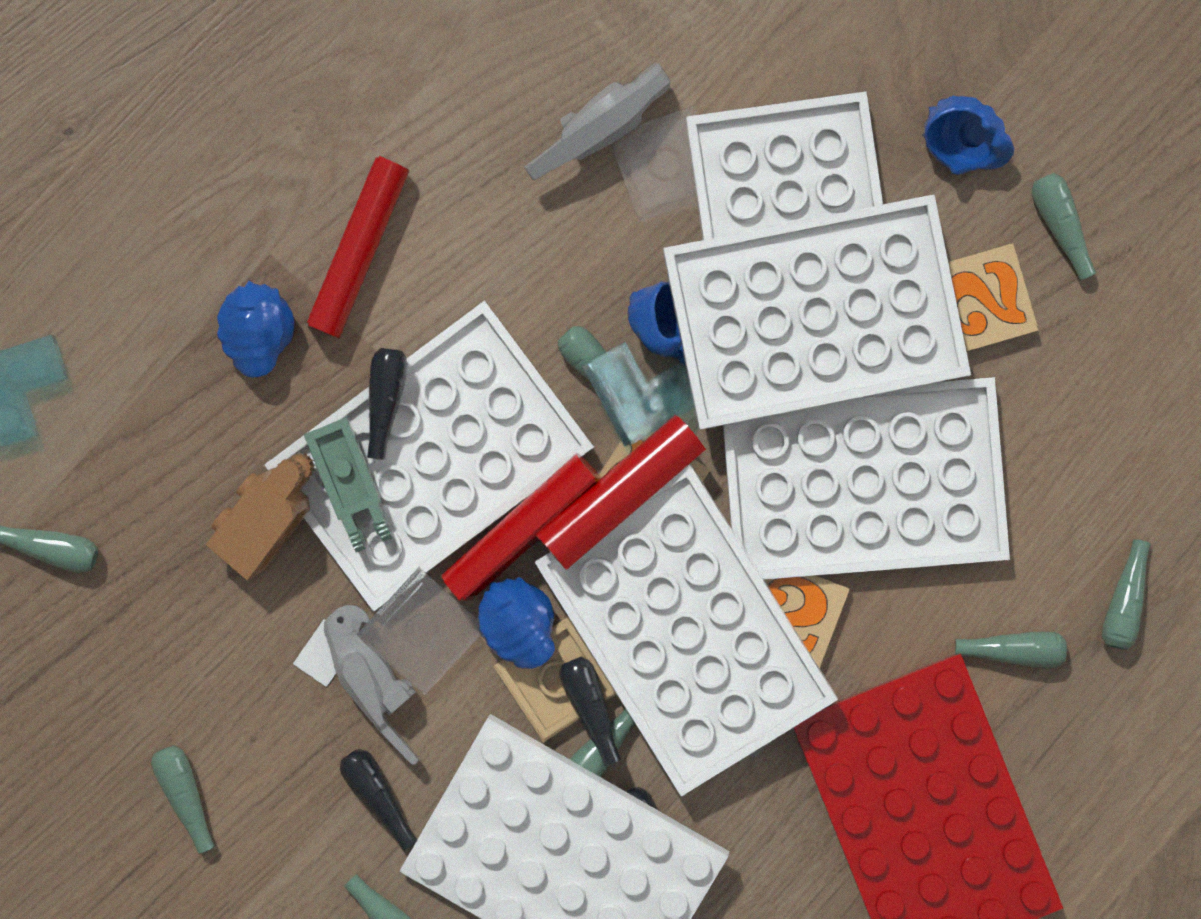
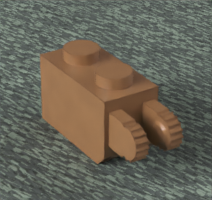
(263, 516)

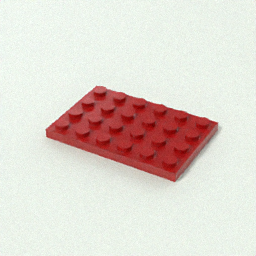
(926, 801)

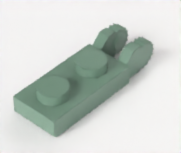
(347, 479)

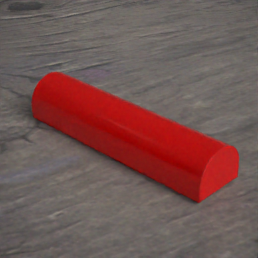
(357, 247)
(620, 492)
(518, 529)

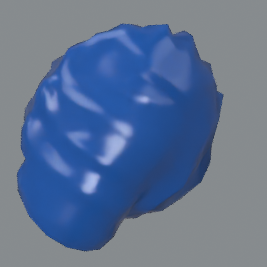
(967, 135)
(655, 322)
(255, 328)
(517, 623)

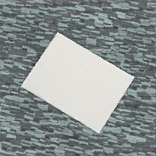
(316, 658)

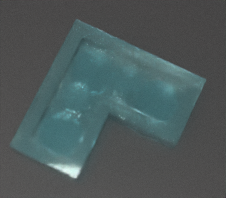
(21, 371)
(632, 402)

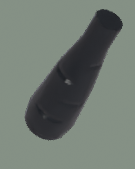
(386, 387)
(587, 699)
(372, 788)

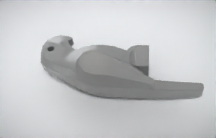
(602, 120)
(366, 674)

